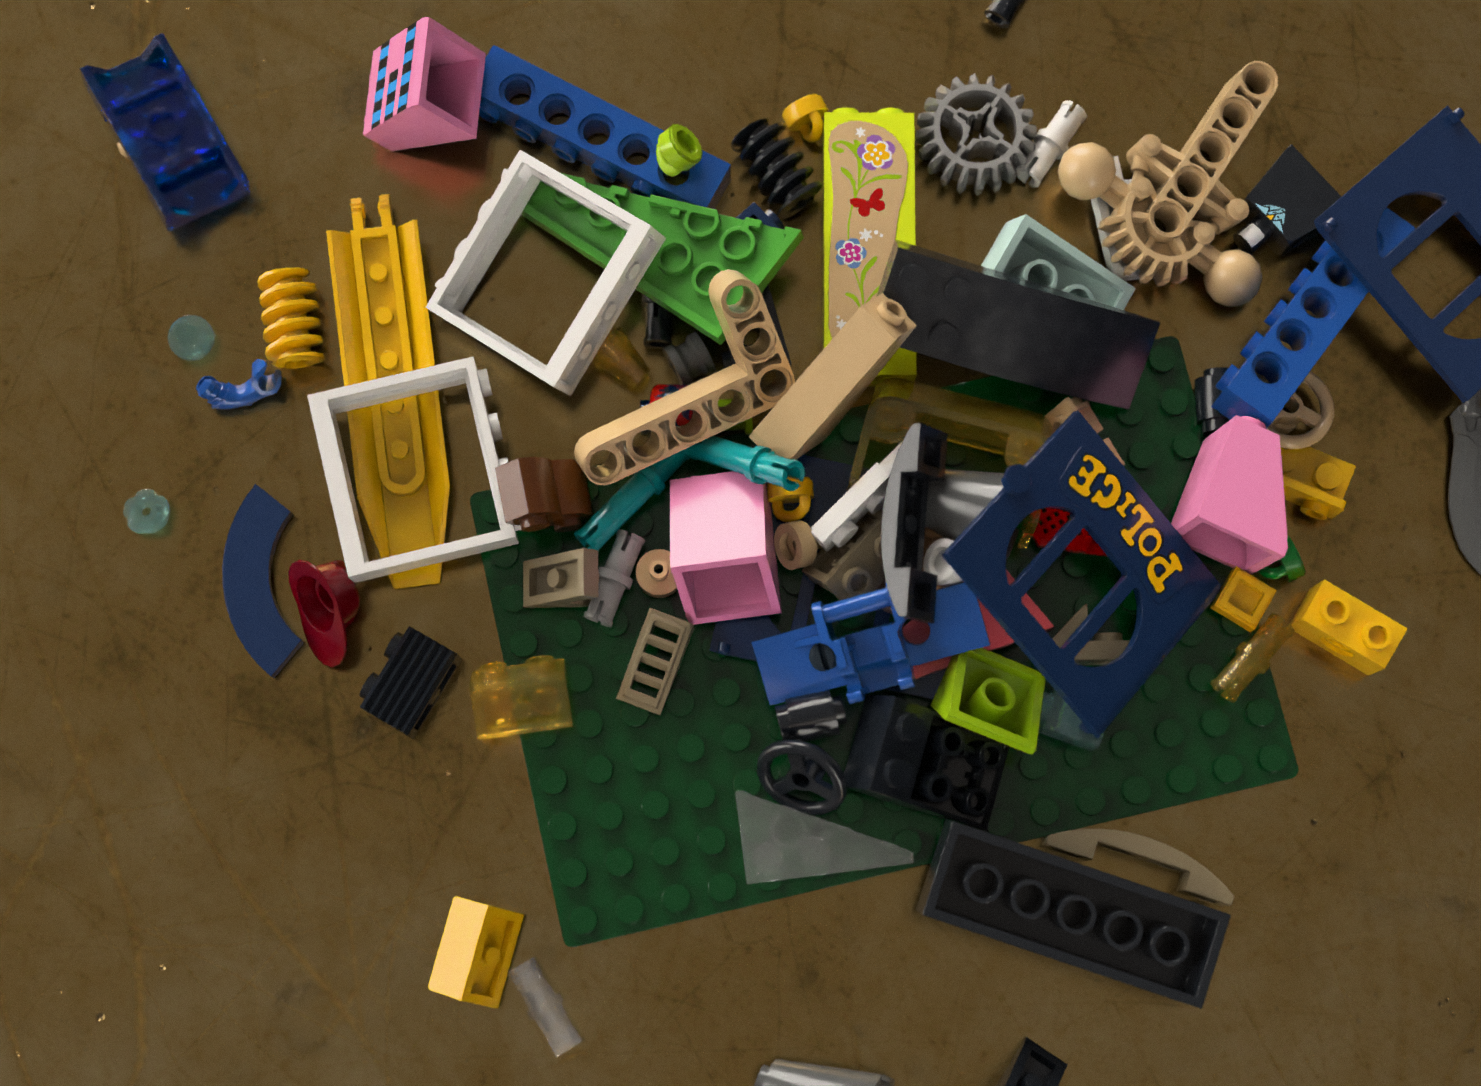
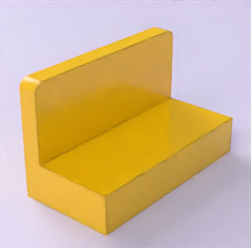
(475, 952)

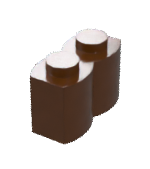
(544, 494)

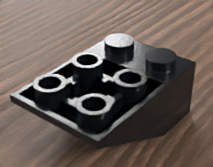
(924, 762)

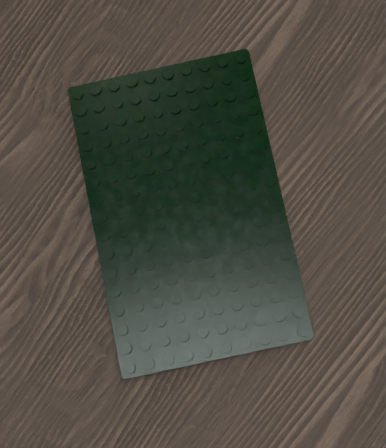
(645, 803)

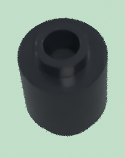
(1205, 396)
(811, 716)

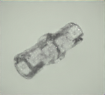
(545, 1007)

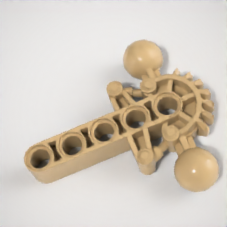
(1090, 172)

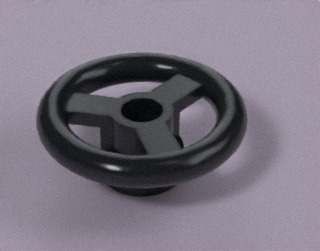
(806, 773)

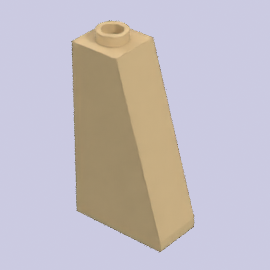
(835, 379)

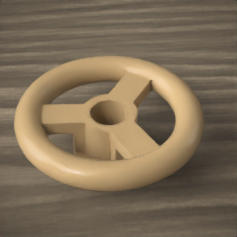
(1320, 423)

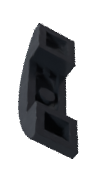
(904, 521)

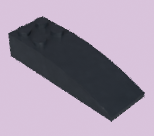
(1018, 327)

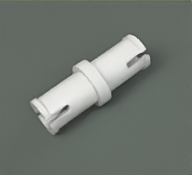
(1051, 143)

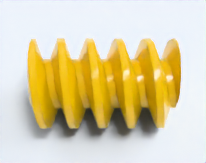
(288, 319)

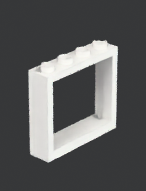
(601, 307)
(331, 402)

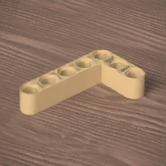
(701, 396)

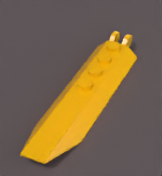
(381, 334)

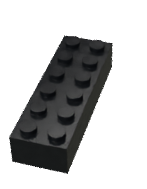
(1073, 913)

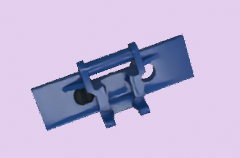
(869, 659)

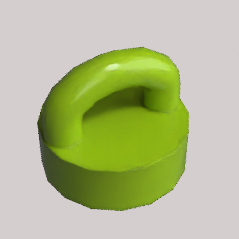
(677, 150)

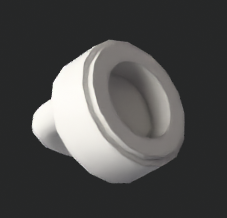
(937, 565)

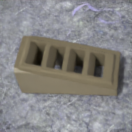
(671, 624)

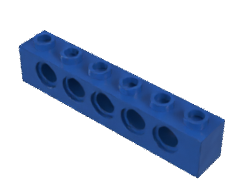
(549, 95)
(1308, 336)

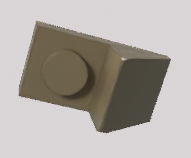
(561, 579)
(1101, 651)

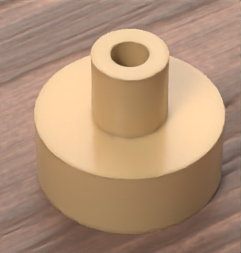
(795, 545)
(652, 583)

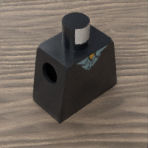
(1285, 205)

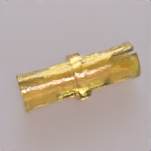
(1252, 657)

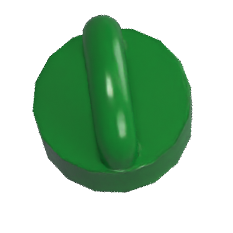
(1289, 566)

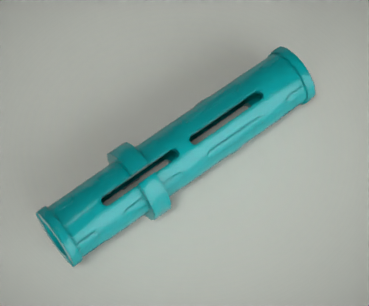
(756, 463)
(628, 501)

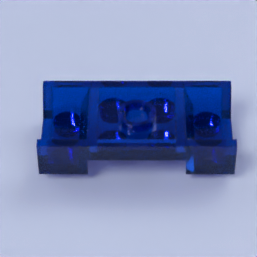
(167, 134)

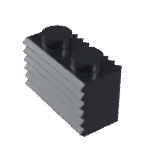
(409, 681)

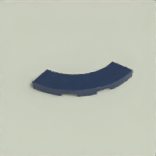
(248, 581)

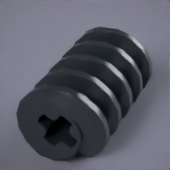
(775, 167)

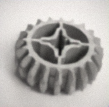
(949, 112)

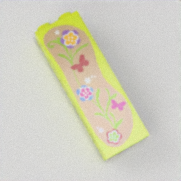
(864, 209)

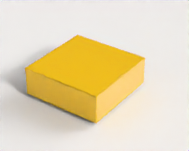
(1243, 599)

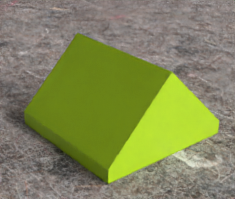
(992, 698)

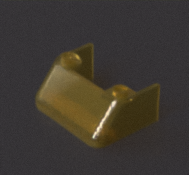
(965, 418)

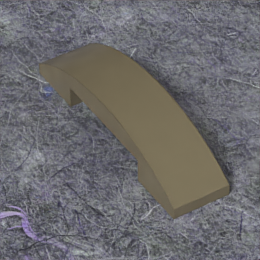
(1194, 878)

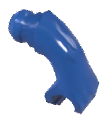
(230, 396)

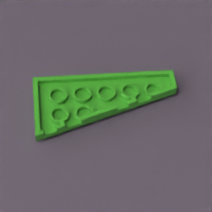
(694, 251)

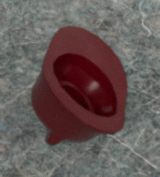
(325, 605)

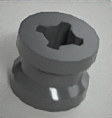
(689, 359)

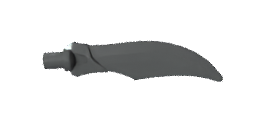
(1465, 480)

